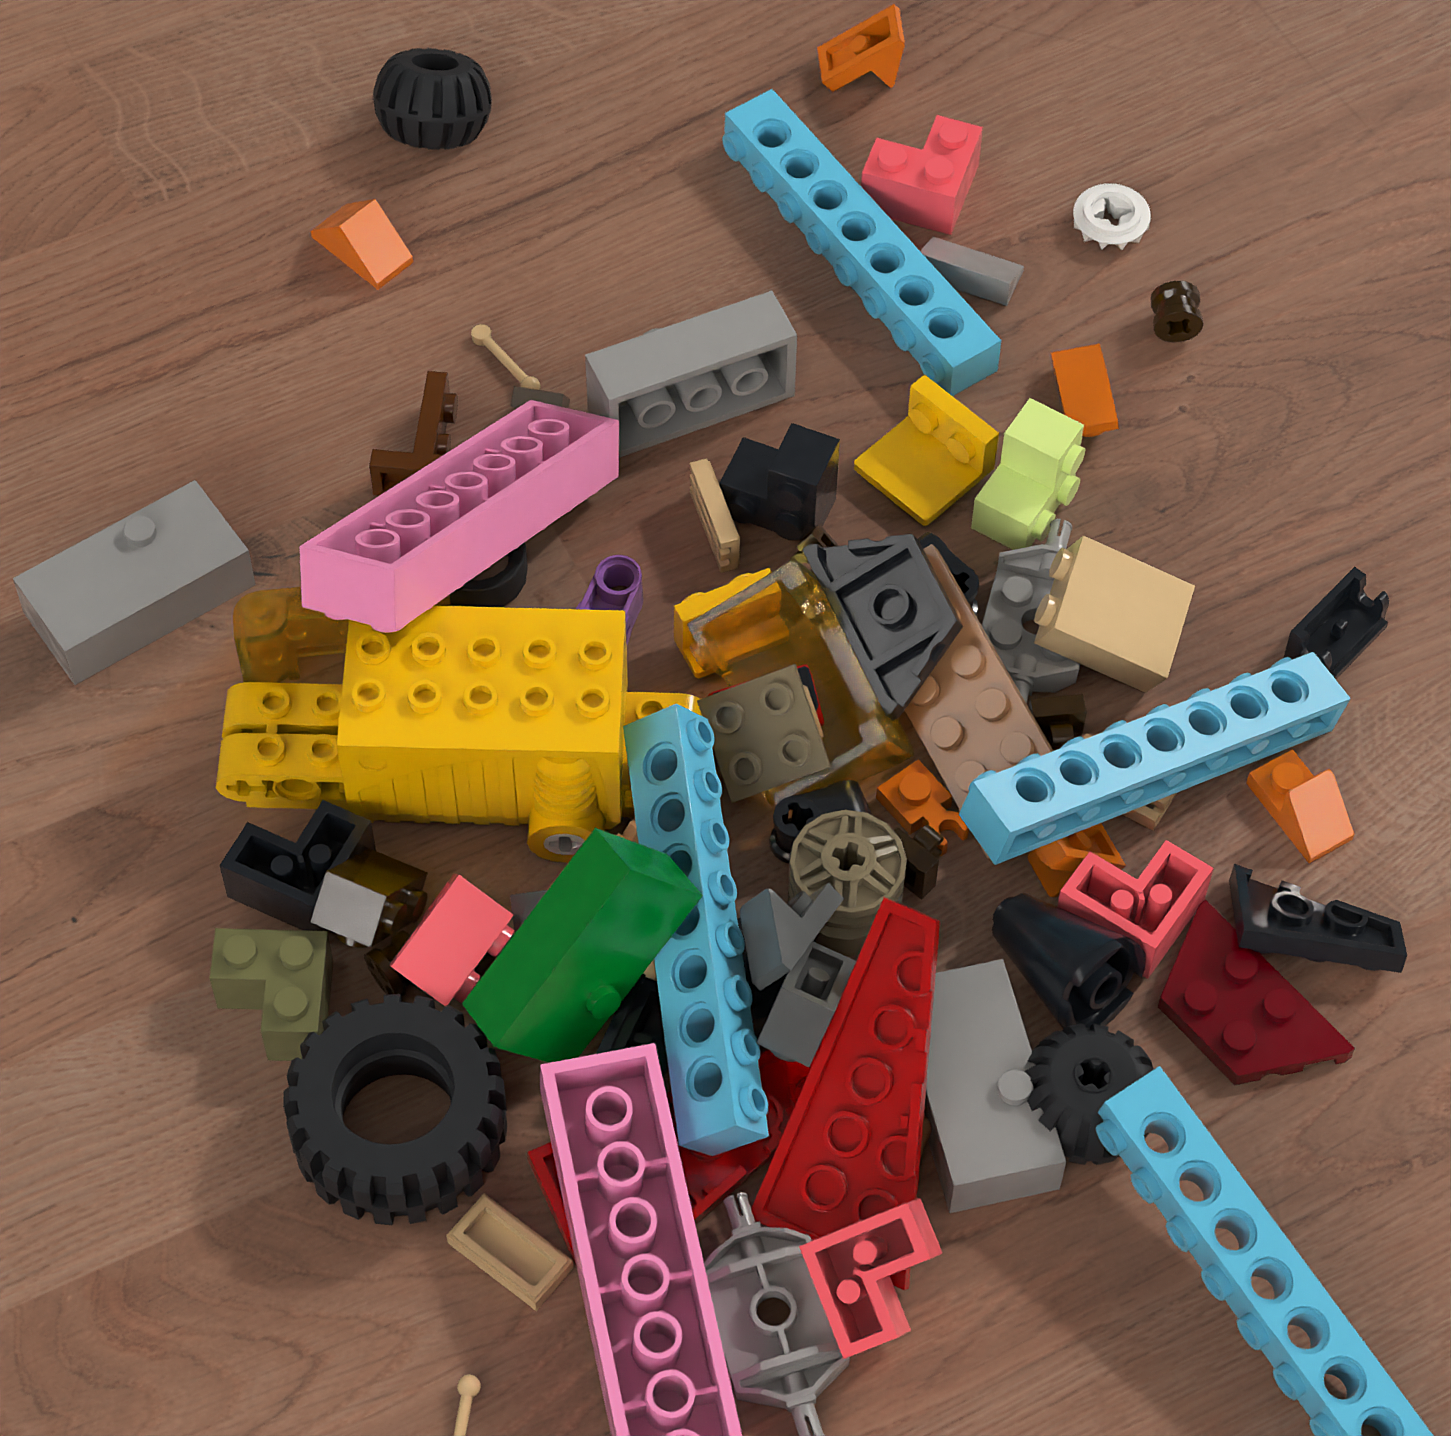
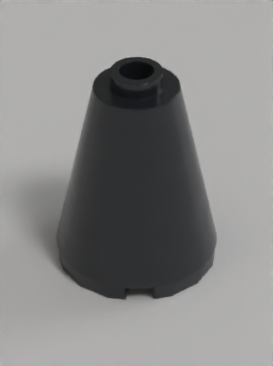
(1068, 960)

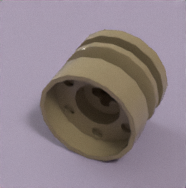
(876, 871)

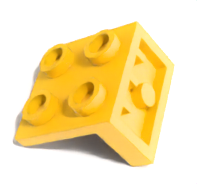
(930, 453)

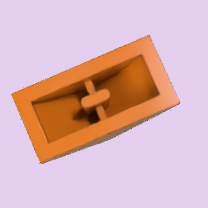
(364, 242)

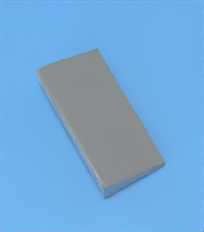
(974, 270)

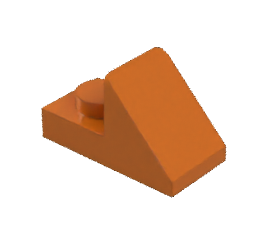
(867, 47)
(1303, 804)
(1060, 859)

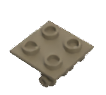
(764, 733)

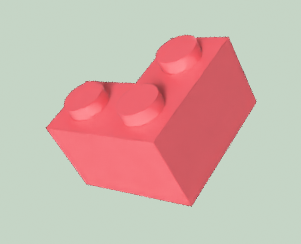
(928, 183)
(1143, 909)
(453, 940)
(854, 1272)

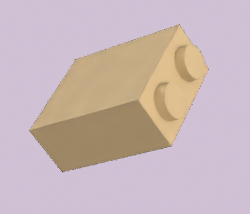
(1113, 613)

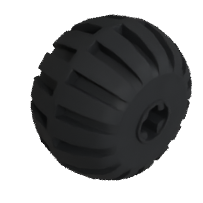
(432, 98)
(1075, 1077)

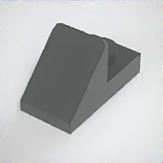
(781, 932)

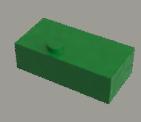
(581, 948)

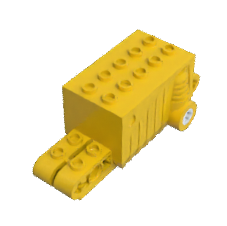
(454, 725)

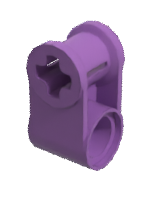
(613, 572)

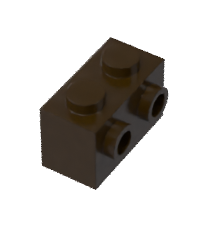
(370, 898)

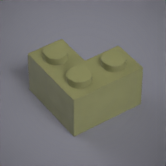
(276, 973)

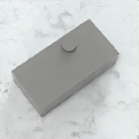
(694, 372)
(135, 581)
(978, 1094)

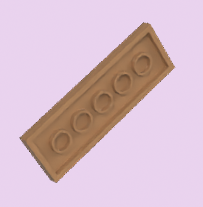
(970, 705)

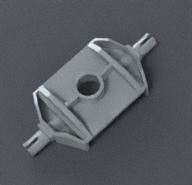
(1015, 595)
(767, 1363)

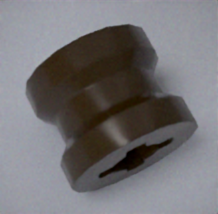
(1176, 311)
(378, 964)

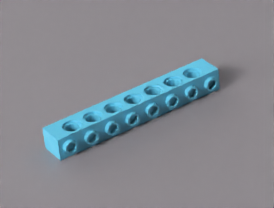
(861, 243)
(1151, 756)
(702, 964)
(1264, 1252)

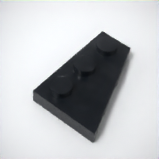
(1292, 925)

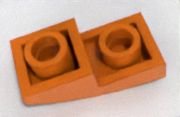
(1085, 388)

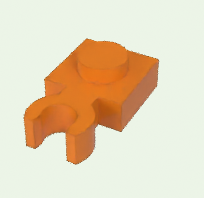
(920, 799)

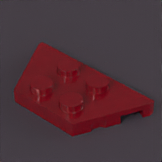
(1243, 1008)

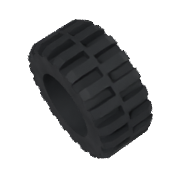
(384, 1043)

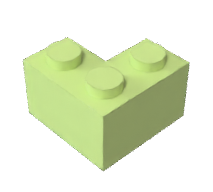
(1032, 479)

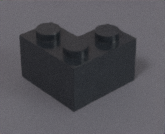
(785, 486)
(287, 876)

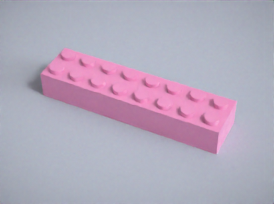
(458, 515)
(636, 1246)

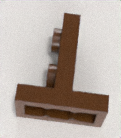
(431, 442)

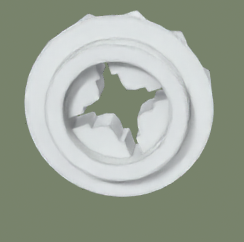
(1122, 204)

